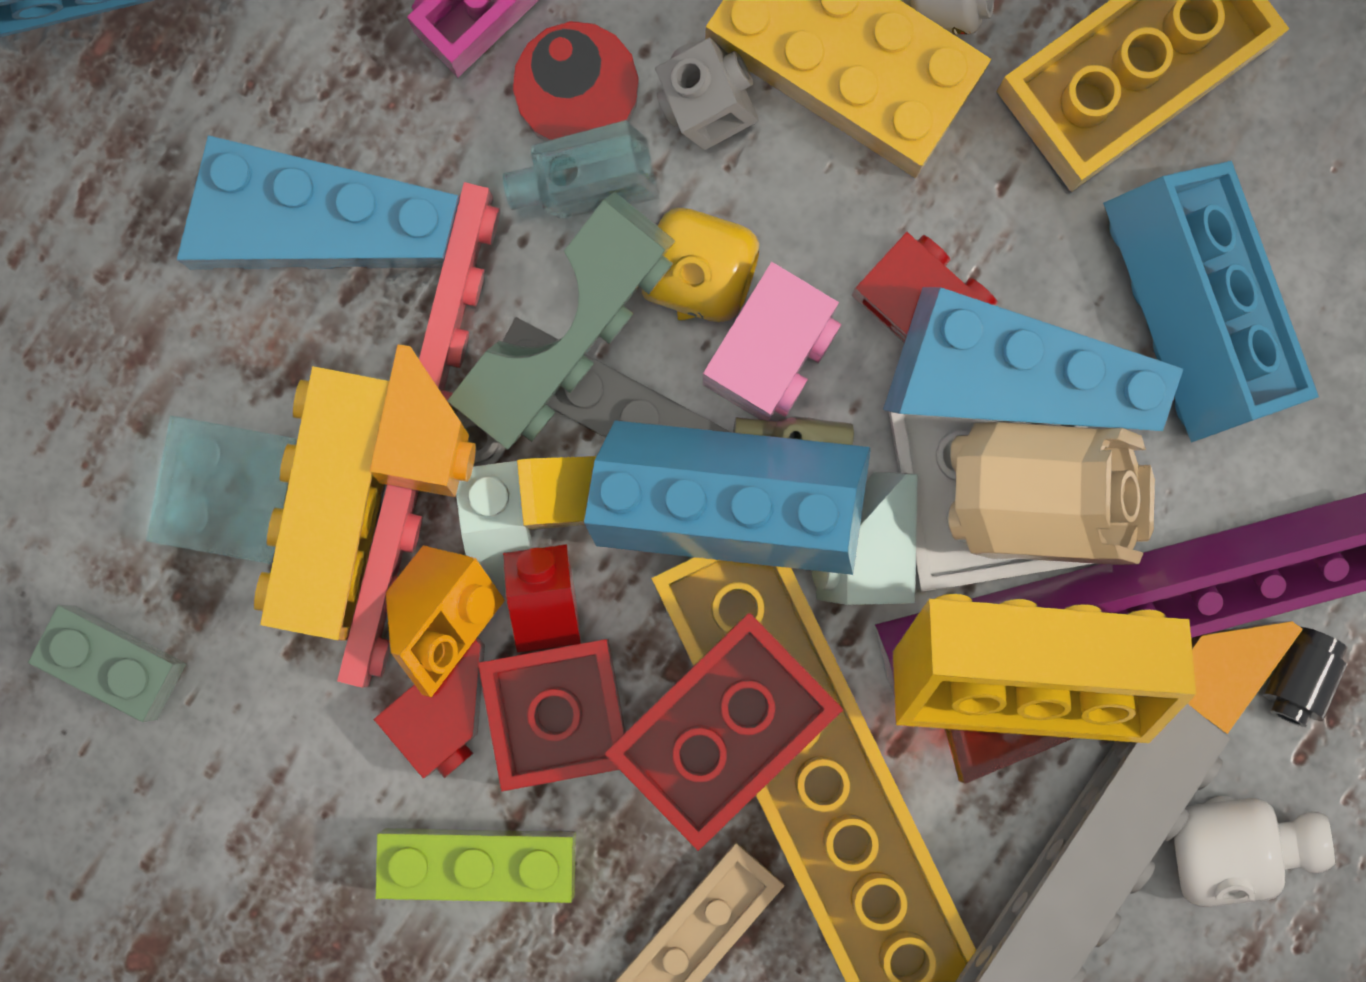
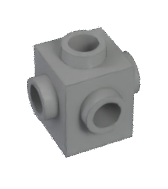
(706, 92)

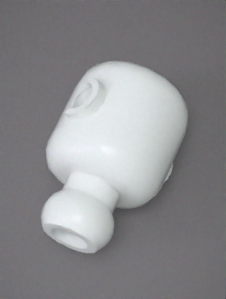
(1240, 852)

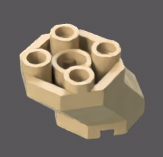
(1051, 493)

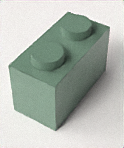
(107, 663)

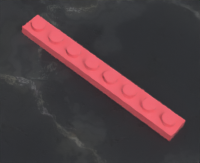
(442, 347)

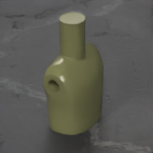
(804, 429)

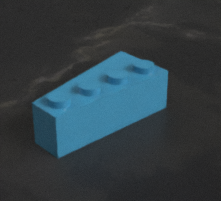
(296, 212)
(1009, 367)

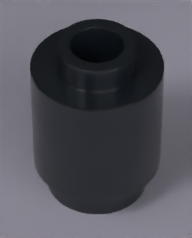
(1306, 678)

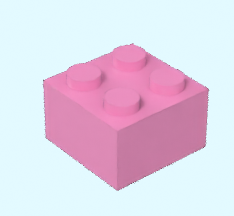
(770, 344)

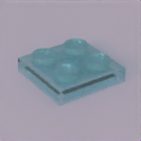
(218, 489)

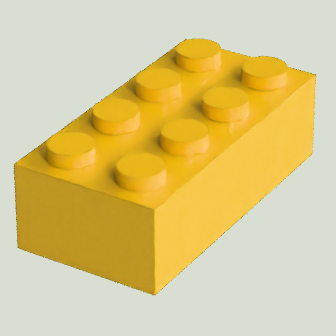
(859, 66)
(1131, 74)
(328, 507)
(1042, 670)

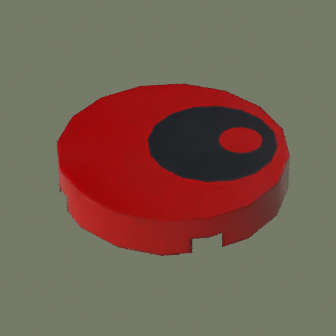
(574, 80)

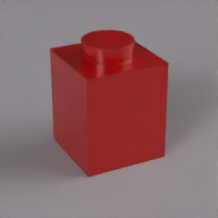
(541, 598)

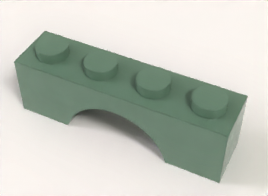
(611, 260)

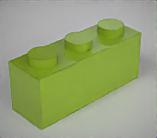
(475, 865)

